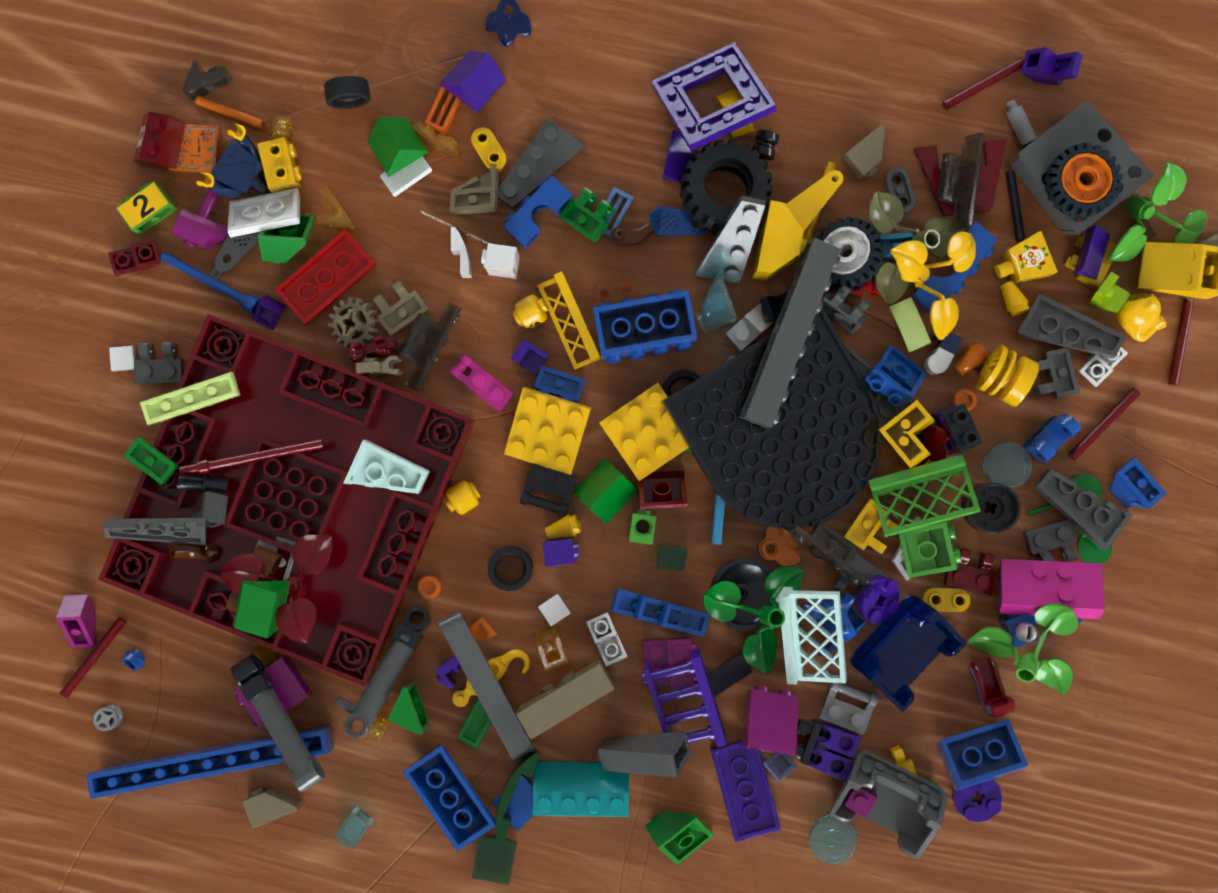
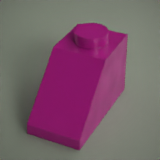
(78, 620)

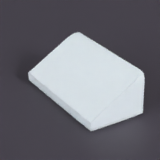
(406, 176)

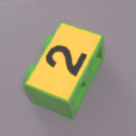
(146, 207)

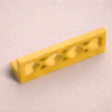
(577, 318)

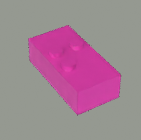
(1033, 583)

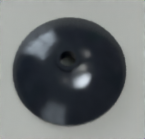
(750, 578)

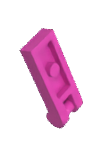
(482, 383)

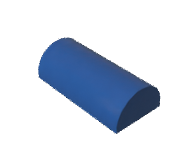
(449, 797)

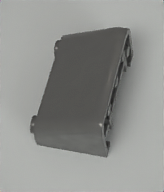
(903, 803)

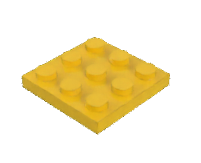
(547, 430)
(644, 432)

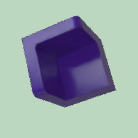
(529, 357)

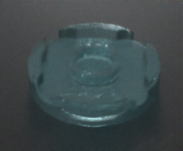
(1007, 464)
(833, 840)

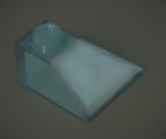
(717, 308)

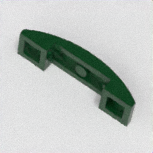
(526, 767)

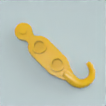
(498, 667)

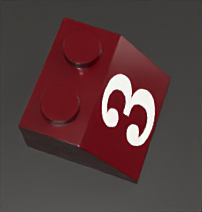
(159, 140)

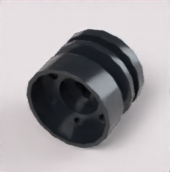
(1004, 508)

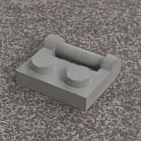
(844, 713)

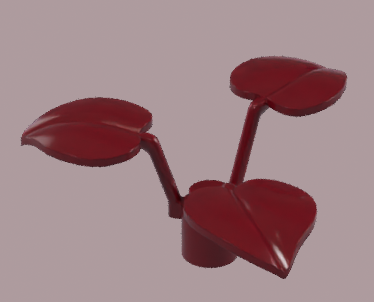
(300, 615)

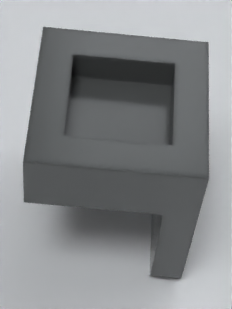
(213, 509)

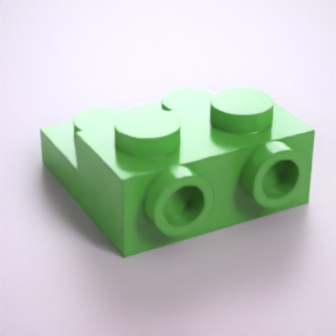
(930, 549)

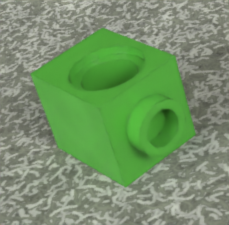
(647, 537)

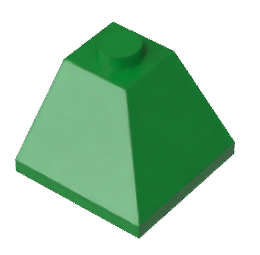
(282, 243)
(678, 834)

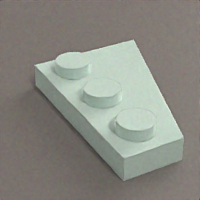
(383, 469)

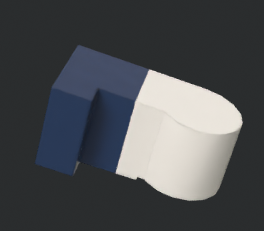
(942, 354)

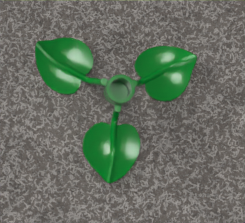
(723, 600)

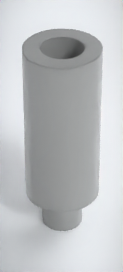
(1020, 123)

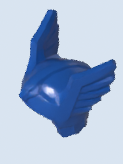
(850, 620)

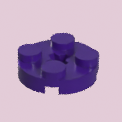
(888, 601)
(984, 809)

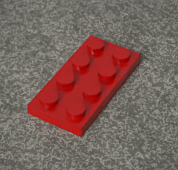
(325, 277)

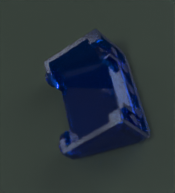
(904, 648)

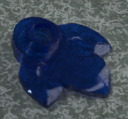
(508, 25)

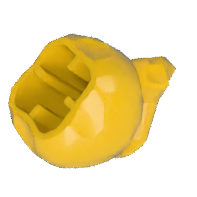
(1141, 316)

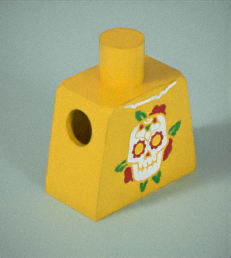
(1027, 261)

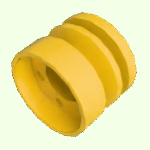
(1008, 376)

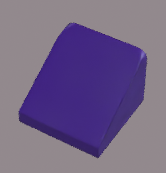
(268, 311)

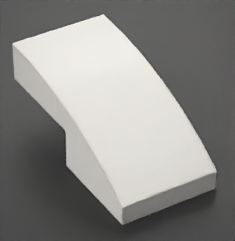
(459, 248)

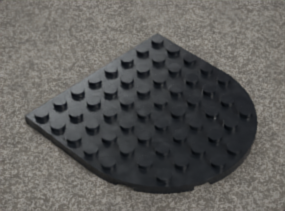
(807, 462)

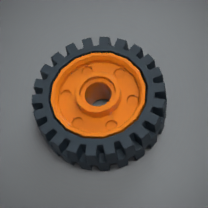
(1099, 173)

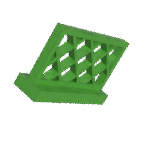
(923, 476)

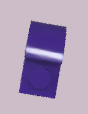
(1048, 68)

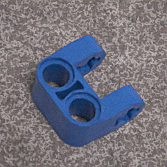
(1051, 436)

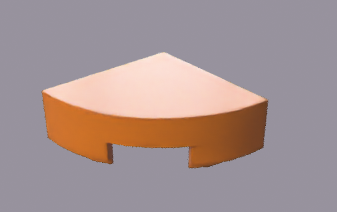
(482, 630)

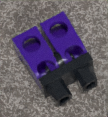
(960, 426)
(817, 745)

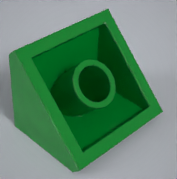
(395, 143)
(605, 491)
(258, 606)
(409, 710)

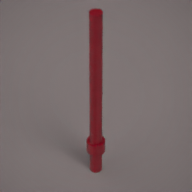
(206, 466)

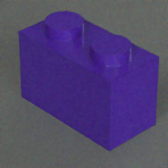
(560, 552)

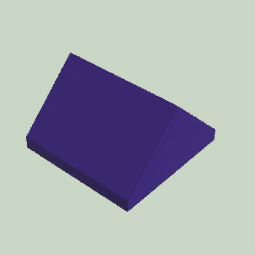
(474, 79)

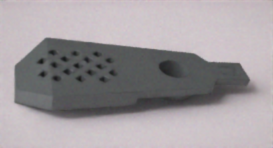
(235, 250)

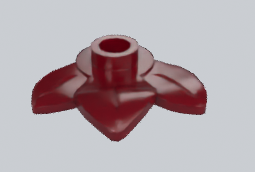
(934, 442)

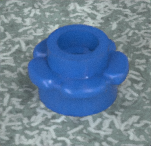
(133, 659)

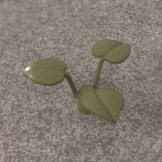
(884, 214)

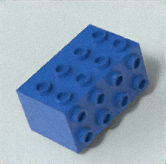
(645, 326)

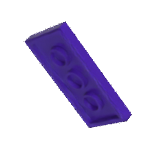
(745, 791)

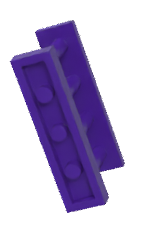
(700, 687)

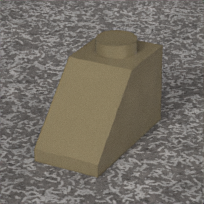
(866, 155)
(269, 805)

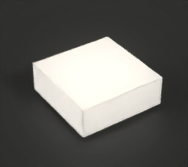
(122, 358)
(554, 609)

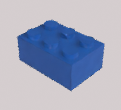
(982, 754)

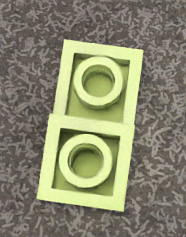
(910, 324)

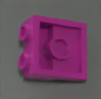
(670, 653)

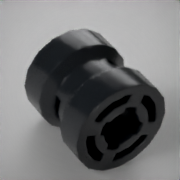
(765, 144)

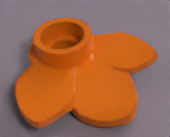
(783, 547)

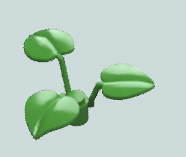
(1167, 188)
(1055, 671)

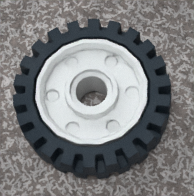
(866, 252)

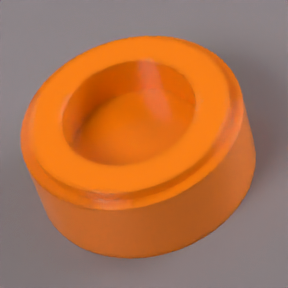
(964, 396)
(429, 586)

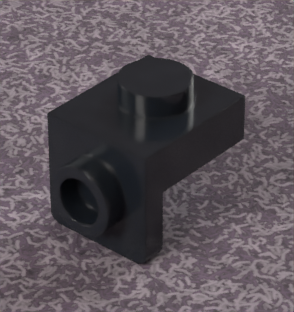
(772, 306)

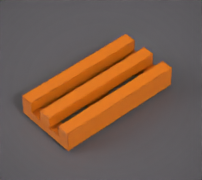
(436, 126)

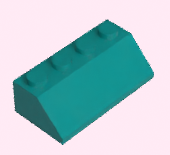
(579, 790)

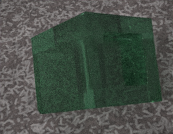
(671, 557)

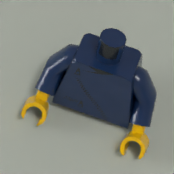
(236, 168)

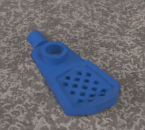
(683, 223)

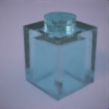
(353, 828)

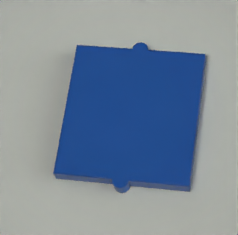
(521, 803)

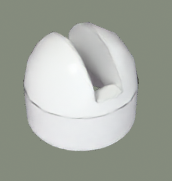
(1022, 632)

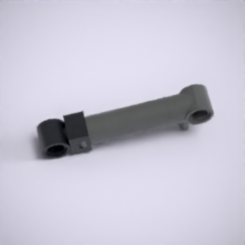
(404, 642)
(260, 691)

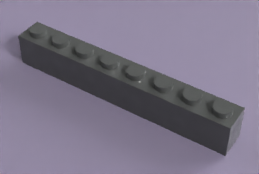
(790, 333)

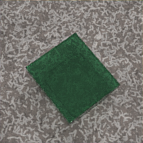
(494, 860)

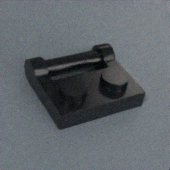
(550, 482)

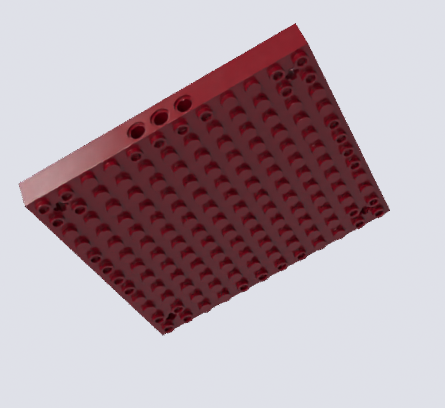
(373, 529)

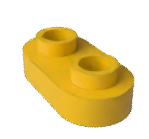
(488, 148)
(946, 599)

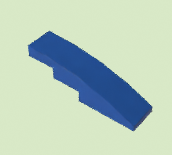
(660, 612)

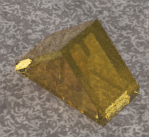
(551, 648)

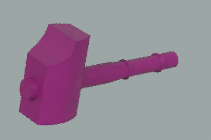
(197, 229)

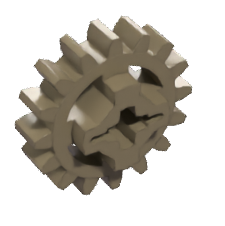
(360, 314)

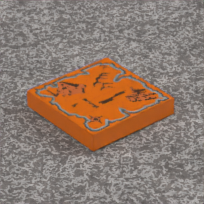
(198, 149)

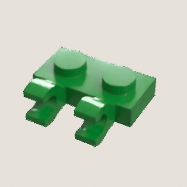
(583, 220)

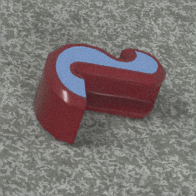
(990, 688)

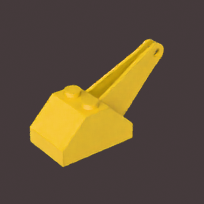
(784, 226)

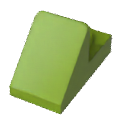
(1109, 295)

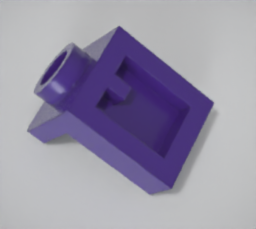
(443, 672)

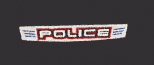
(458, 229)

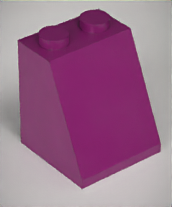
(770, 721)

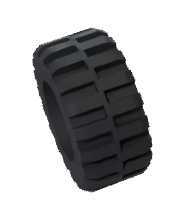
(715, 158)

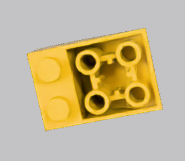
(1180, 269)

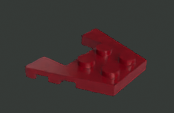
(987, 177)

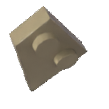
(476, 195)

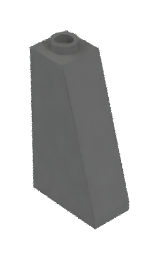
(645, 754)

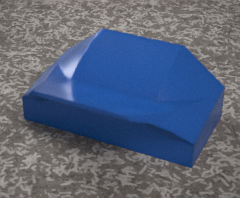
(1135, 486)

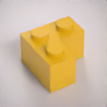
(902, 433)

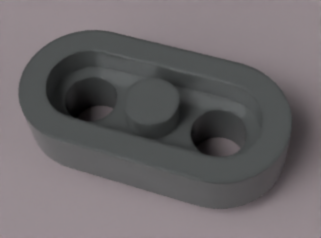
(903, 190)

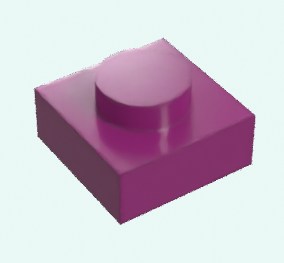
(860, 801)

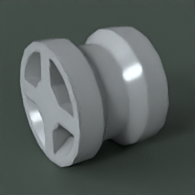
(103, 721)

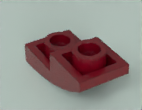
(134, 259)

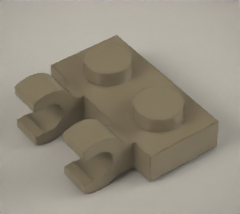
(402, 312)
(374, 368)

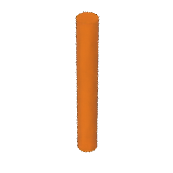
(229, 112)

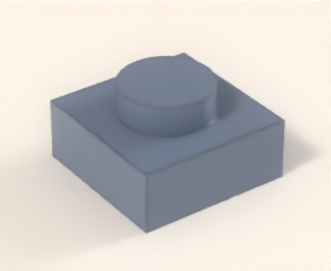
(780, 766)

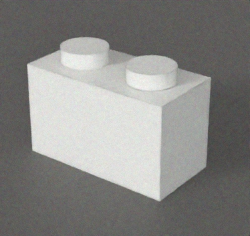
(501, 260)

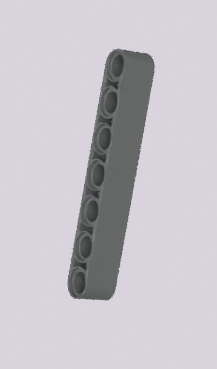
(486, 685)

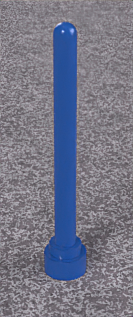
(246, 301)

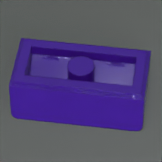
(677, 158)
(1092, 252)

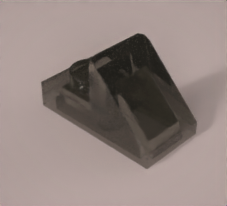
(202, 84)

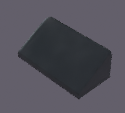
(728, 673)

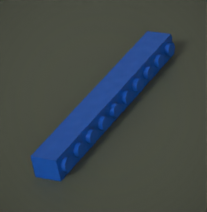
(200, 763)

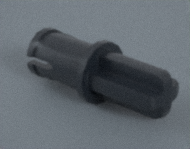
(202, 483)

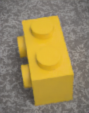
(279, 164)

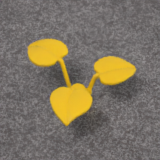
(910, 262)

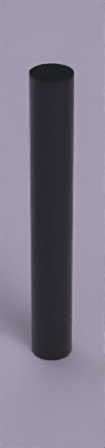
(1015, 206)

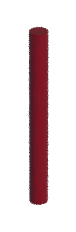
(983, 84)
(1181, 342)
(1103, 424)
(93, 657)

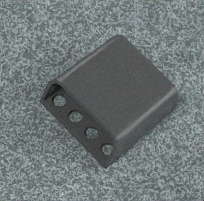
(1078, 127)

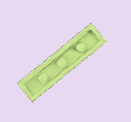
(190, 398)

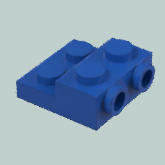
(896, 377)

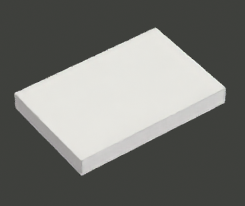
(264, 212)

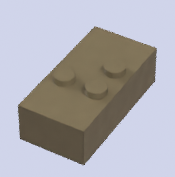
(565, 698)

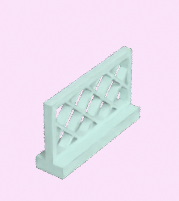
(792, 641)

